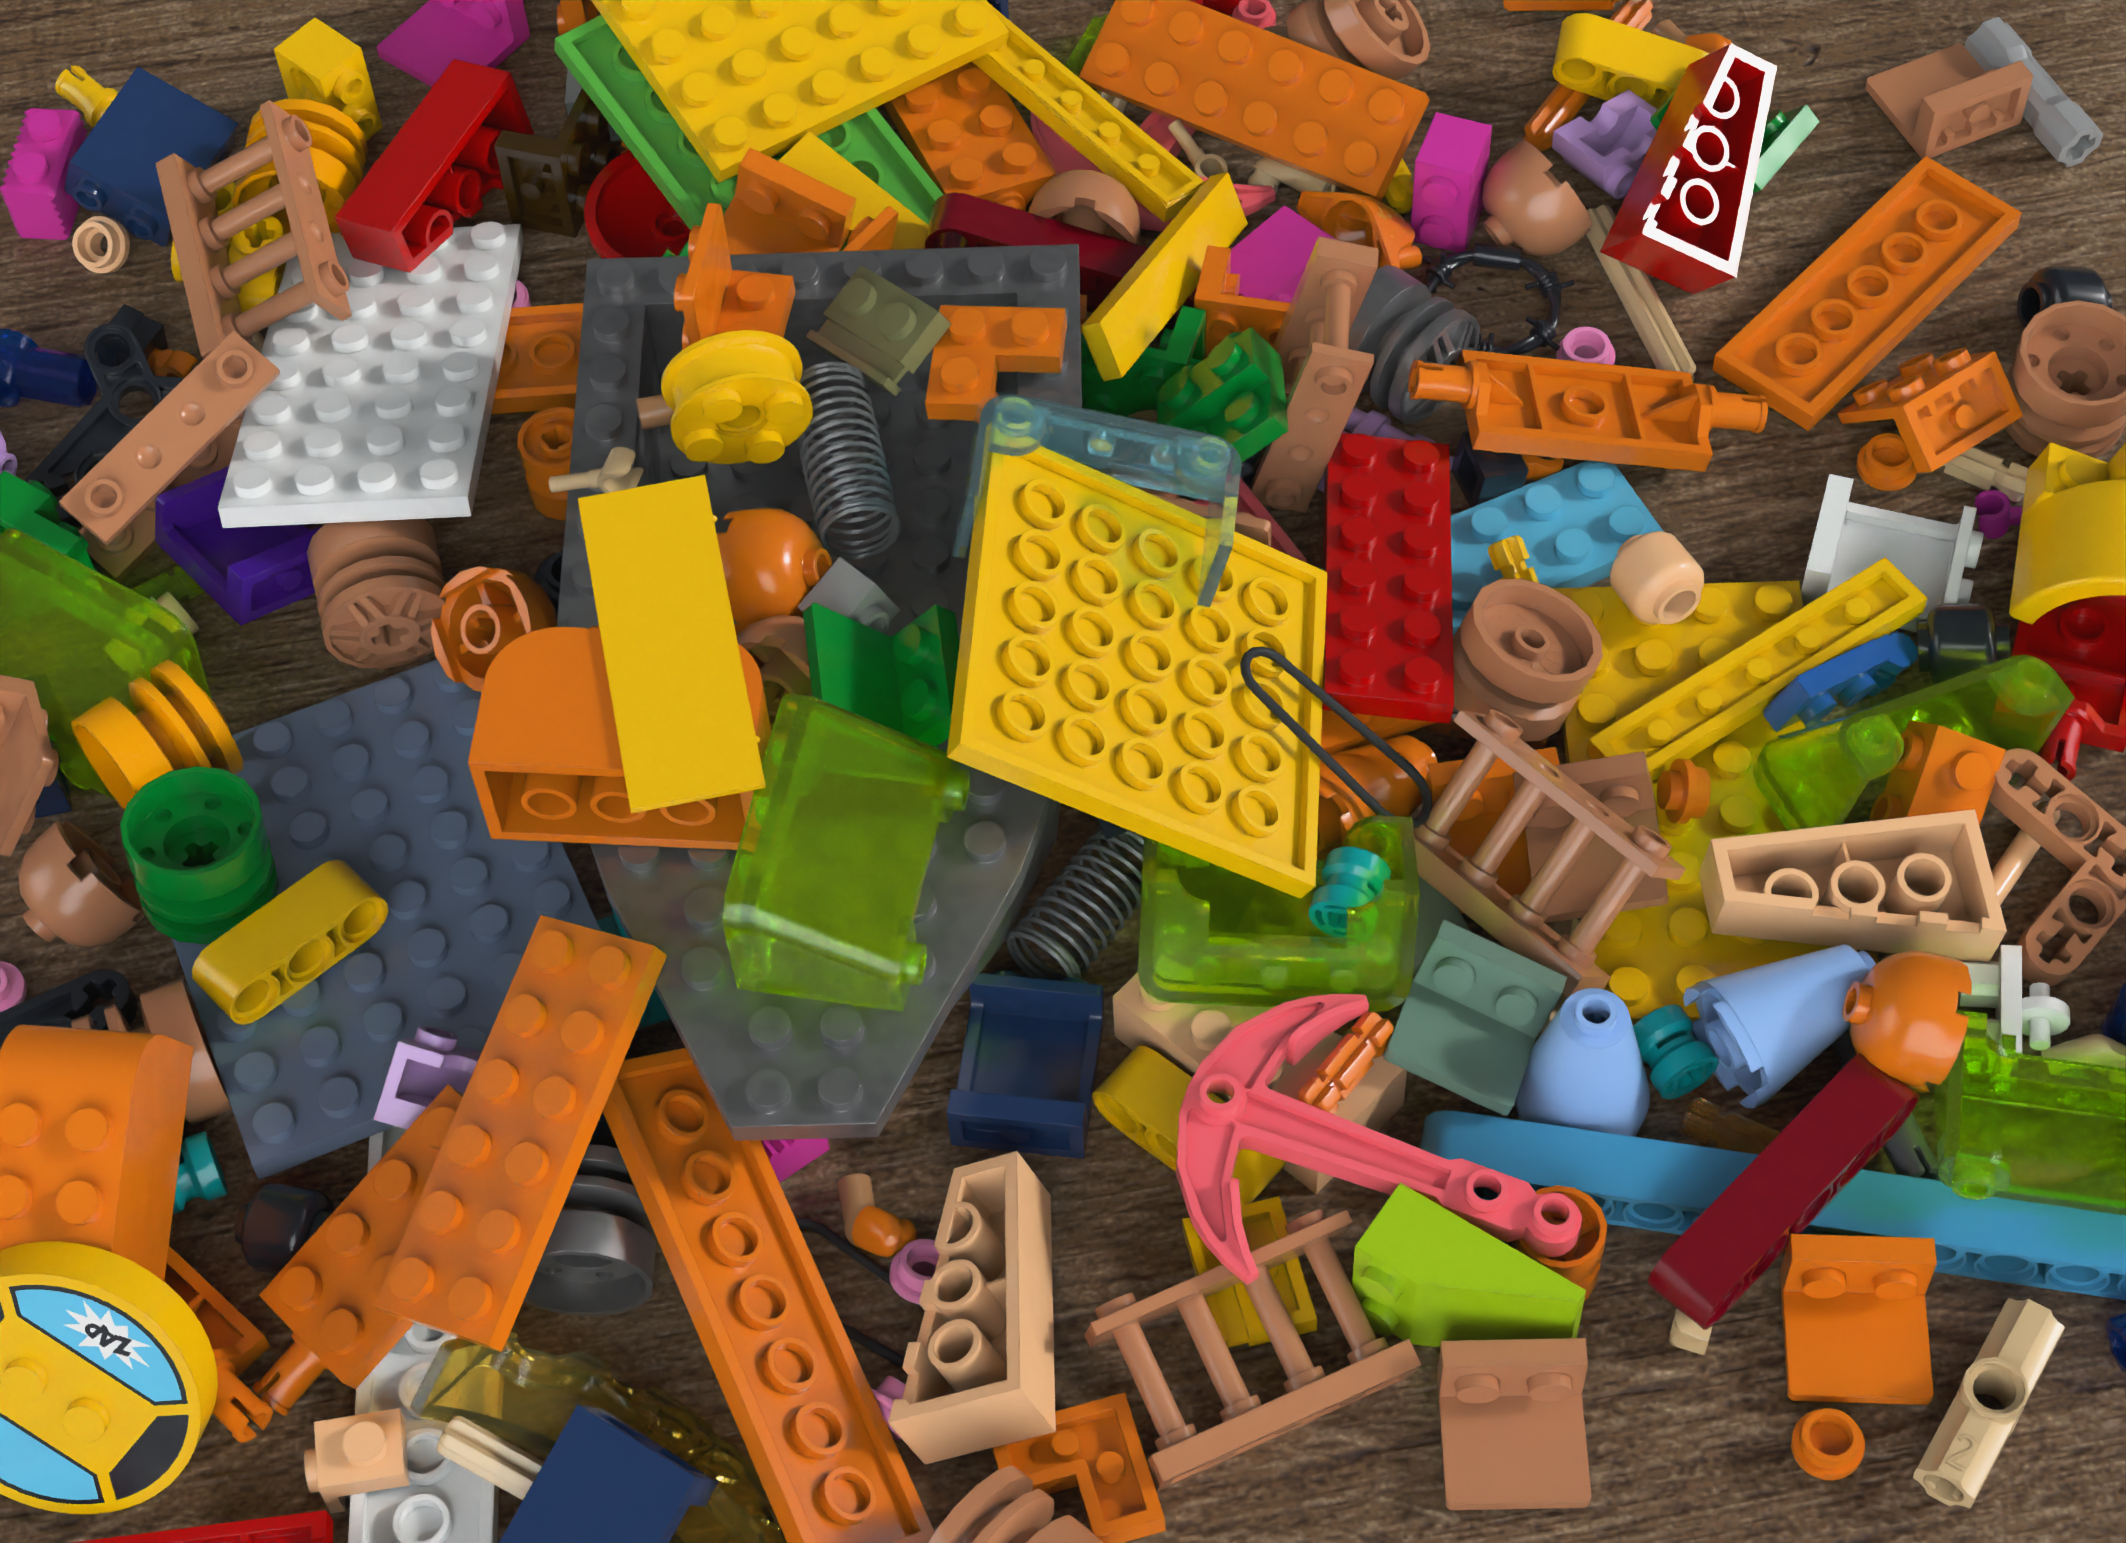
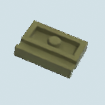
(879, 329)

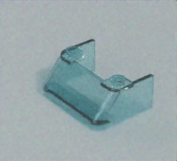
(1119, 446)

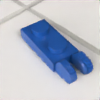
(1844, 679)

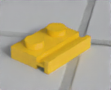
(1232, 1307)

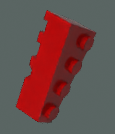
(433, 168)
(1698, 176)

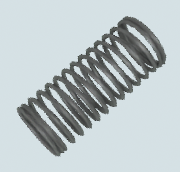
(855, 502)
(1050, 943)

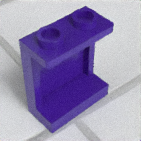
(239, 567)

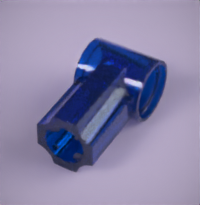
(42, 373)

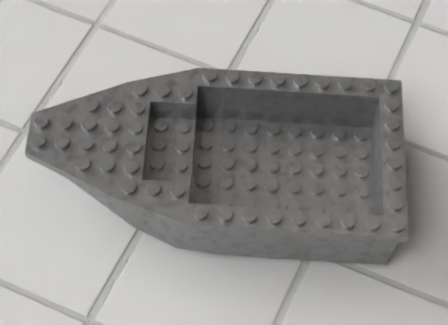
(768, 1058)

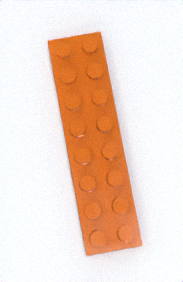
(761, 1312)

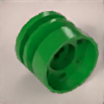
(198, 853)

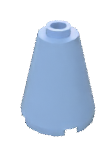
(1775, 1017)
(1587, 1069)

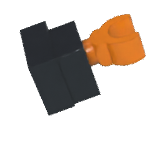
(153, 343)
(1490, 474)

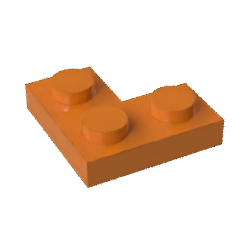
(985, 343)
(1103, 1458)

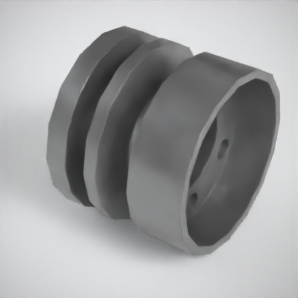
(1406, 325)
(600, 1246)

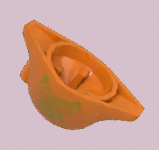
(1363, 222)

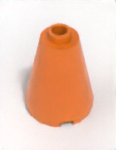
(1379, 777)

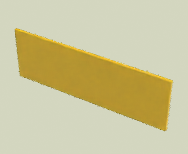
(670, 645)

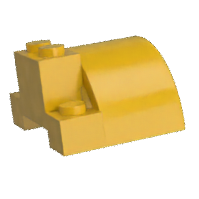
(2070, 532)

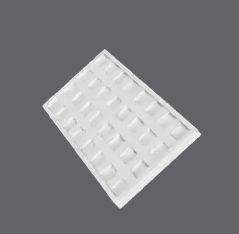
(382, 406)

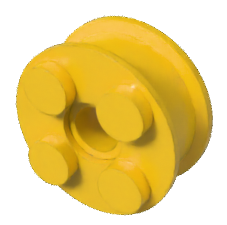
(736, 398)

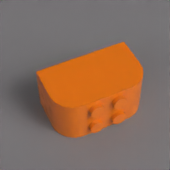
(553, 760)
(91, 1138)

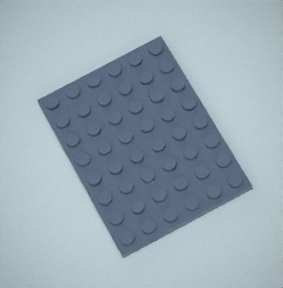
(392, 795)

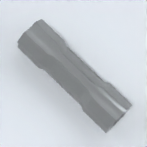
(2053, 116)

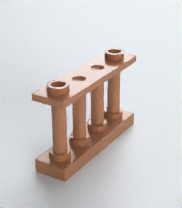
(202, 235)
(1318, 371)
(172, 445)
(1520, 919)
(1244, 1417)

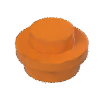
(1886, 463)
(1684, 791)
(1827, 1444)

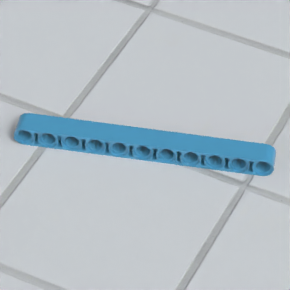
(1673, 1183)

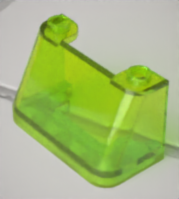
(80, 640)
(1823, 767)
(837, 858)
(1248, 944)
(2031, 1126)

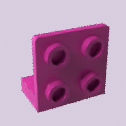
(455, 29)

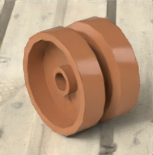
(1367, 33)
(1524, 655)

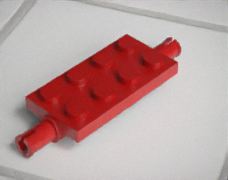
(2088, 652)

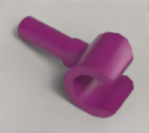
(1996, 513)

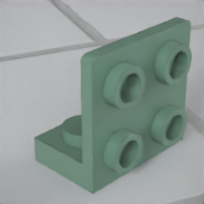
(1473, 1017)

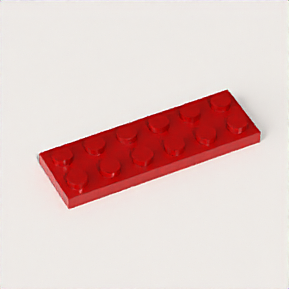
(1389, 578)

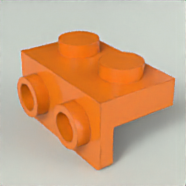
(1938, 774)

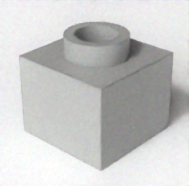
(853, 596)

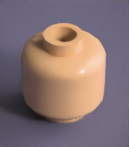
(1657, 578)

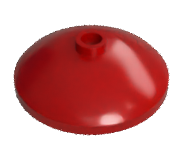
(630, 214)

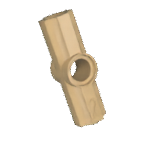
(1973, 1434)

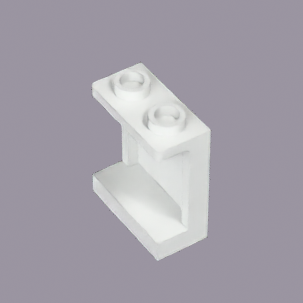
(1922, 549)

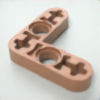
(2091, 873)

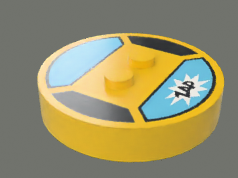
(96, 1379)

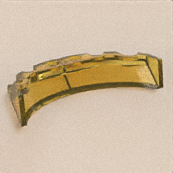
(533, 1393)

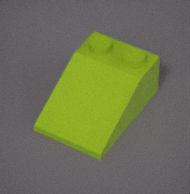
(1447, 1280)

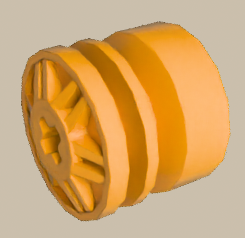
(336, 154)
(171, 731)

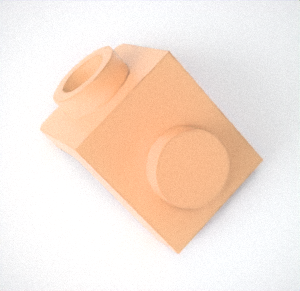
(357, 1456)

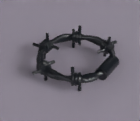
(1509, 259)

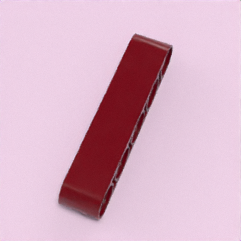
(970, 221)
(1782, 1191)

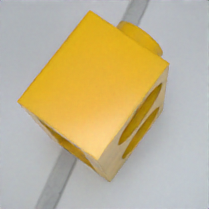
(329, 70)

